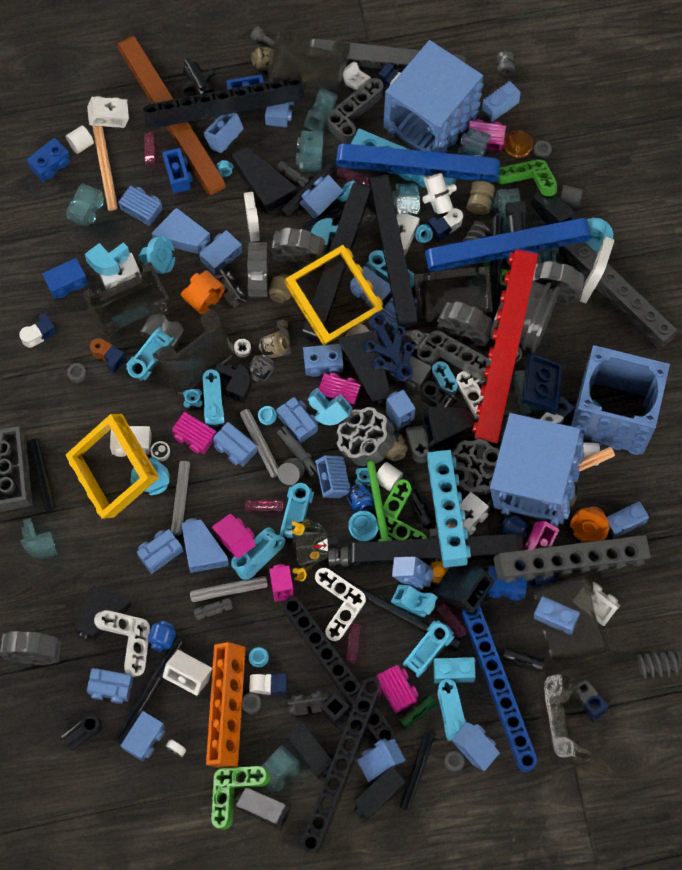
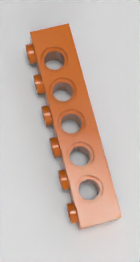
(225, 705)

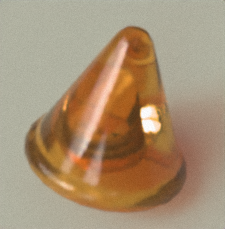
(518, 143)

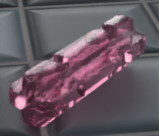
(351, 175)
(264, 505)
(452, 620)
(353, 643)

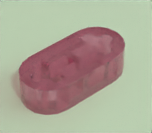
(149, 149)

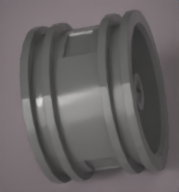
(538, 313)

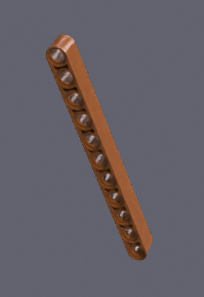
(182, 132)

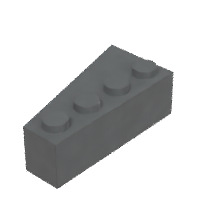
(14, 470)

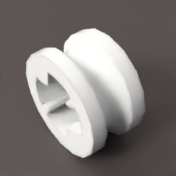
(243, 354)

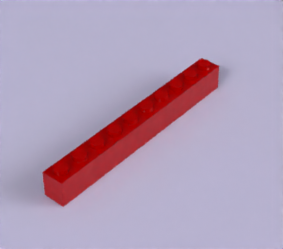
(506, 345)

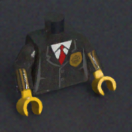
(309, 546)

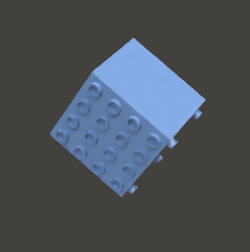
(432, 100)
(627, 374)
(537, 468)

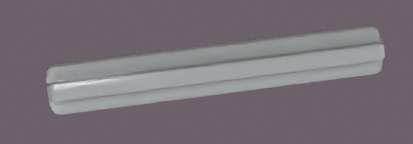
(259, 440)
(180, 498)
(228, 589)

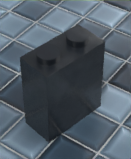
(464, 587)

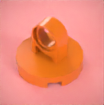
(590, 524)

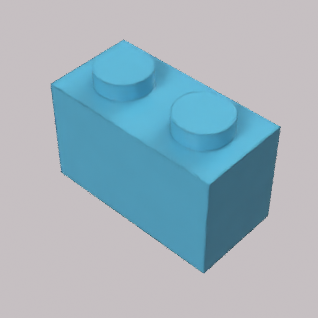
(456, 669)

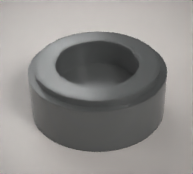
(542, 150)
(76, 373)
(251, 703)
(454, 761)

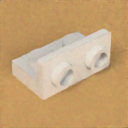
(603, 605)

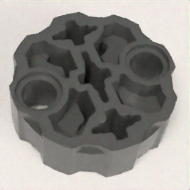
(297, 247)
(257, 269)
(563, 276)
(465, 324)
(361, 438)
(480, 461)
(30, 648)

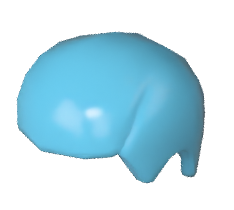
(363, 525)

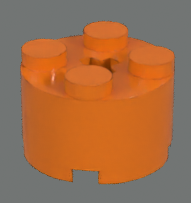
(203, 291)

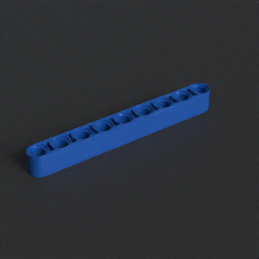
(418, 162)
(501, 245)
(498, 695)

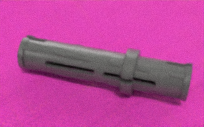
(298, 451)

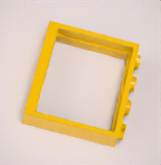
(309, 312)
(134, 453)

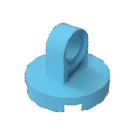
(598, 229)
(159, 254)
(159, 485)

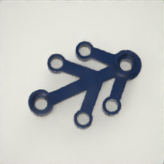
(390, 350)

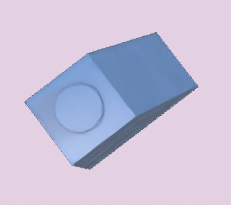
(183, 232)
(201, 547)

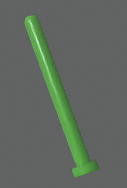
(378, 501)

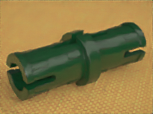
(417, 711)

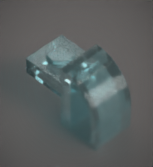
(317, 115)
(37, 546)

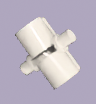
(438, 193)

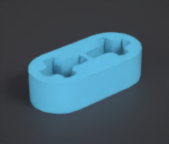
(440, 380)

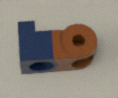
(103, 350)

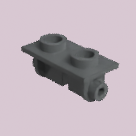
(235, 292)
(415, 337)
(301, 702)

